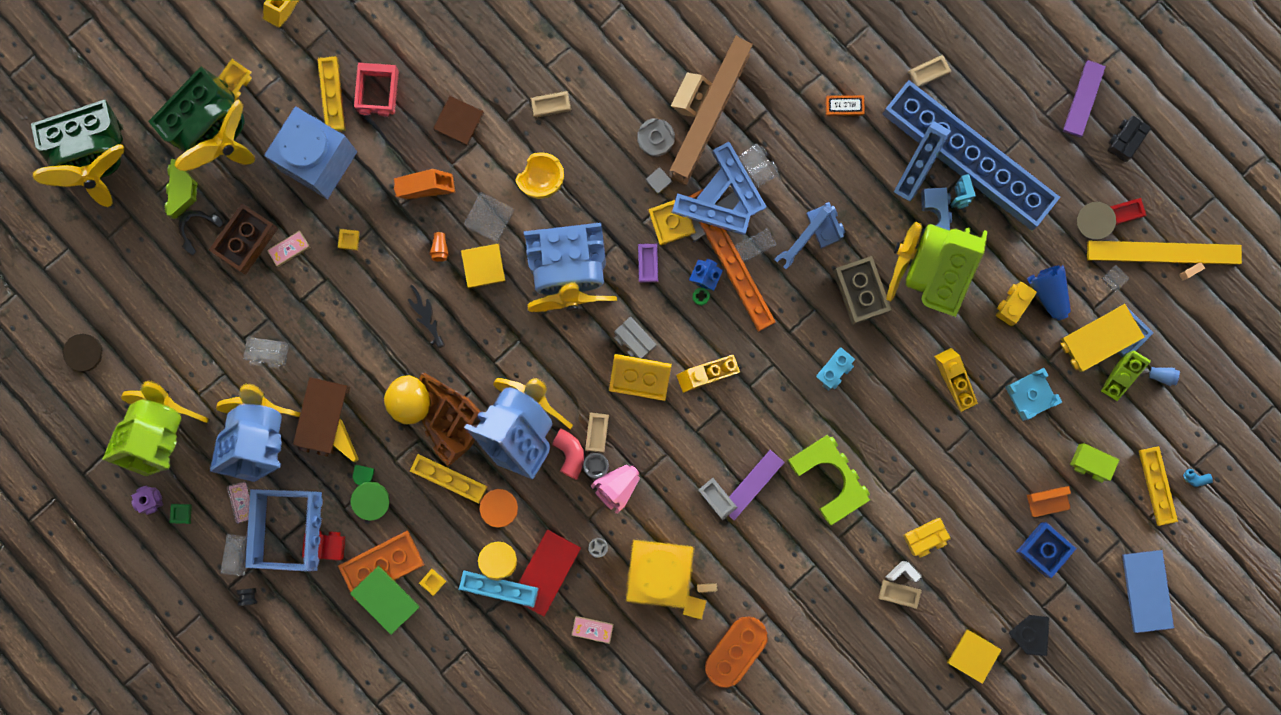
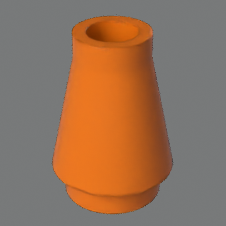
(439, 248)

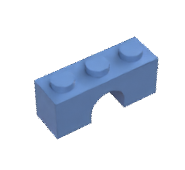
(937, 201)

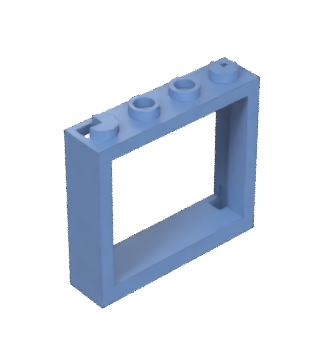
(256, 530)

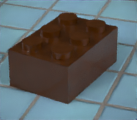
(243, 239)

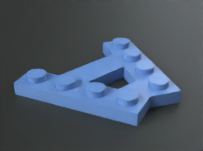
(703, 207)

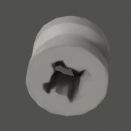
(596, 549)

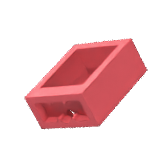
(381, 70)

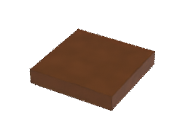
(458, 120)

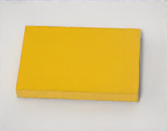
(640, 377)

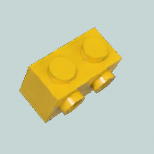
(1016, 303)

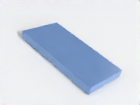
(1147, 591)

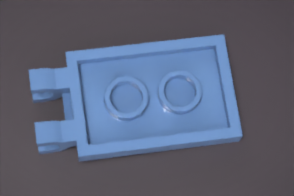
(803, 239)

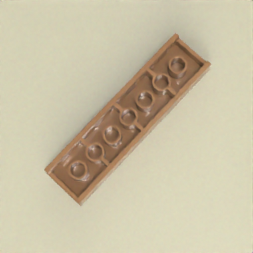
(710, 111)

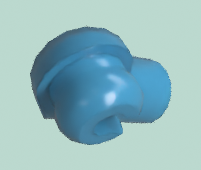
(1196, 480)

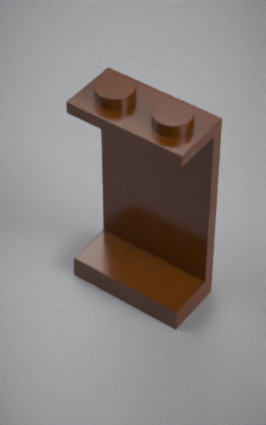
(320, 416)

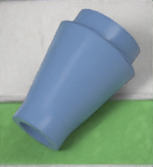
(1165, 375)

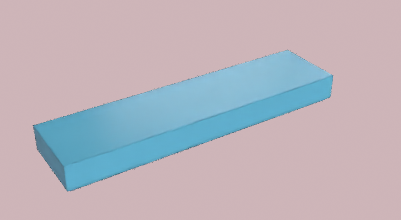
(498, 589)

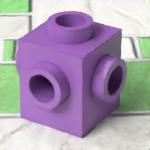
(153, 501)

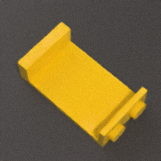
(1101, 338)

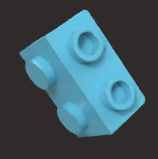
(839, 363)

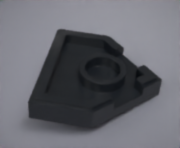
(1032, 635)

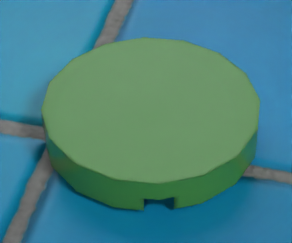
(370, 501)

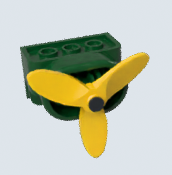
(203, 122)
(80, 149)

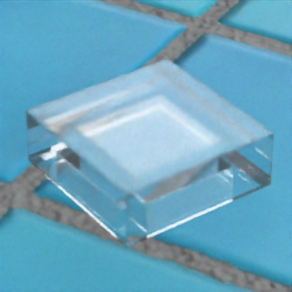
(1115, 278)

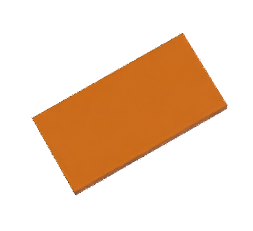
(395, 556)

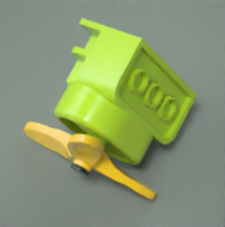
(939, 266)
(148, 430)

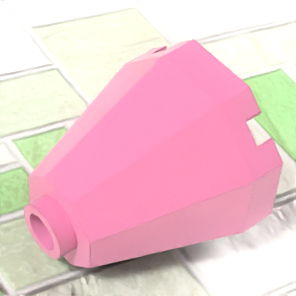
(616, 487)

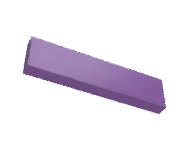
(1084, 98)
(755, 482)

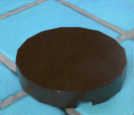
(82, 352)

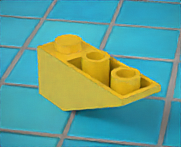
(707, 373)
(956, 378)

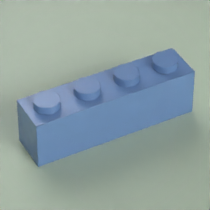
(922, 161)

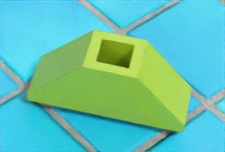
(180, 191)
(1124, 374)

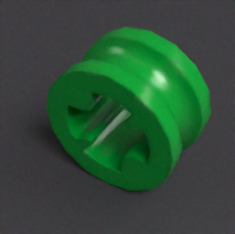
(705, 300)

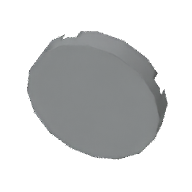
(656, 137)

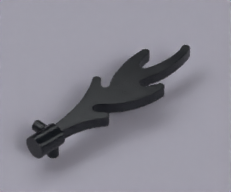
(426, 313)

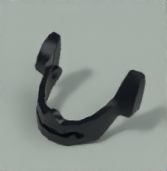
(214, 218)

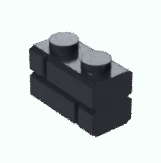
(1129, 138)

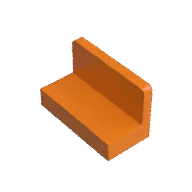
(1049, 501)

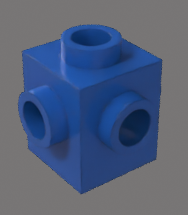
(706, 274)

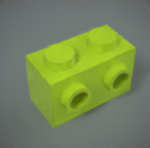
(1094, 462)

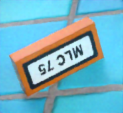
(845, 105)

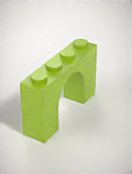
(852, 493)

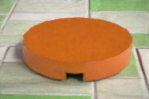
(498, 508)

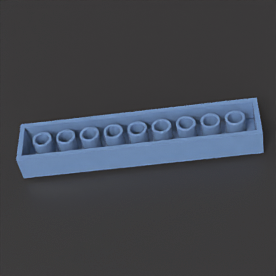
(973, 155)

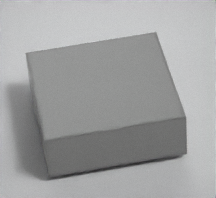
(658, 180)

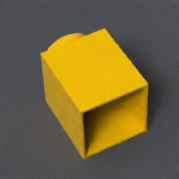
(659, 573)

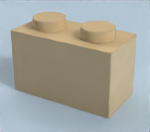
(691, 94)

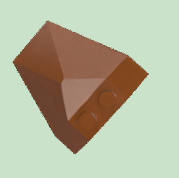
(447, 420)

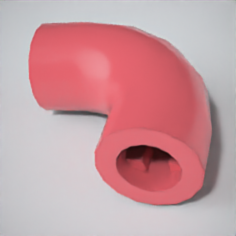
(573, 453)

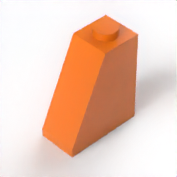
(424, 184)

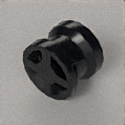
(247, 596)

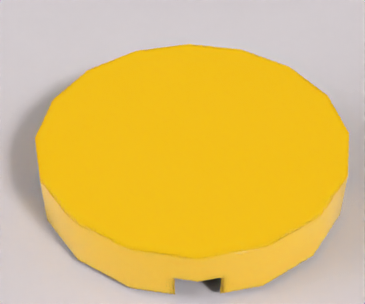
(497, 560)

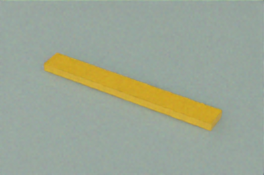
(1164, 252)

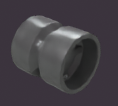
(596, 465)

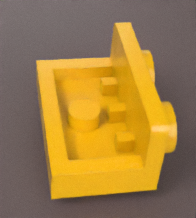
(235, 76)

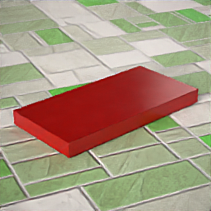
(549, 569)

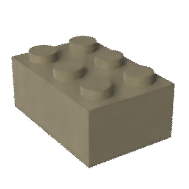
(862, 290)

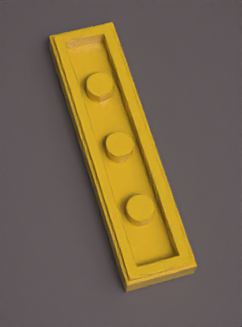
(331, 93)
(448, 478)
(1158, 486)

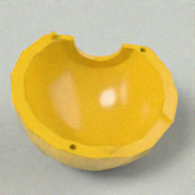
(541, 176)
(407, 400)

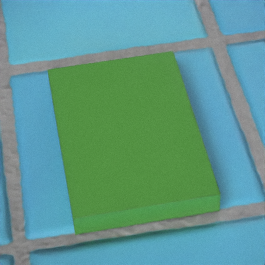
(384, 599)

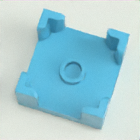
(1032, 394)

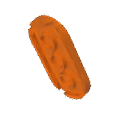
(736, 652)

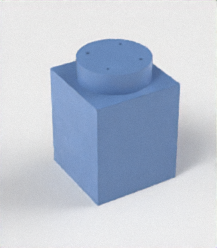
(325, 157)

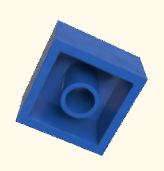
(1046, 550)

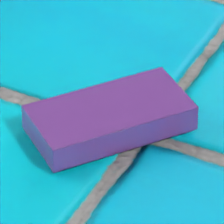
(648, 263)

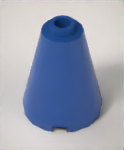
(1052, 291)

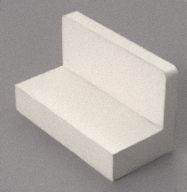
(906, 569)

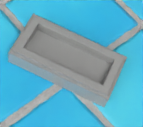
(717, 498)

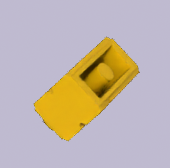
(927, 537)

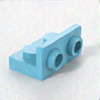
(964, 192)

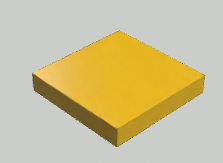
(670, 226)
(483, 265)
(974, 656)

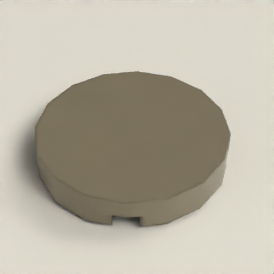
(1096, 220)

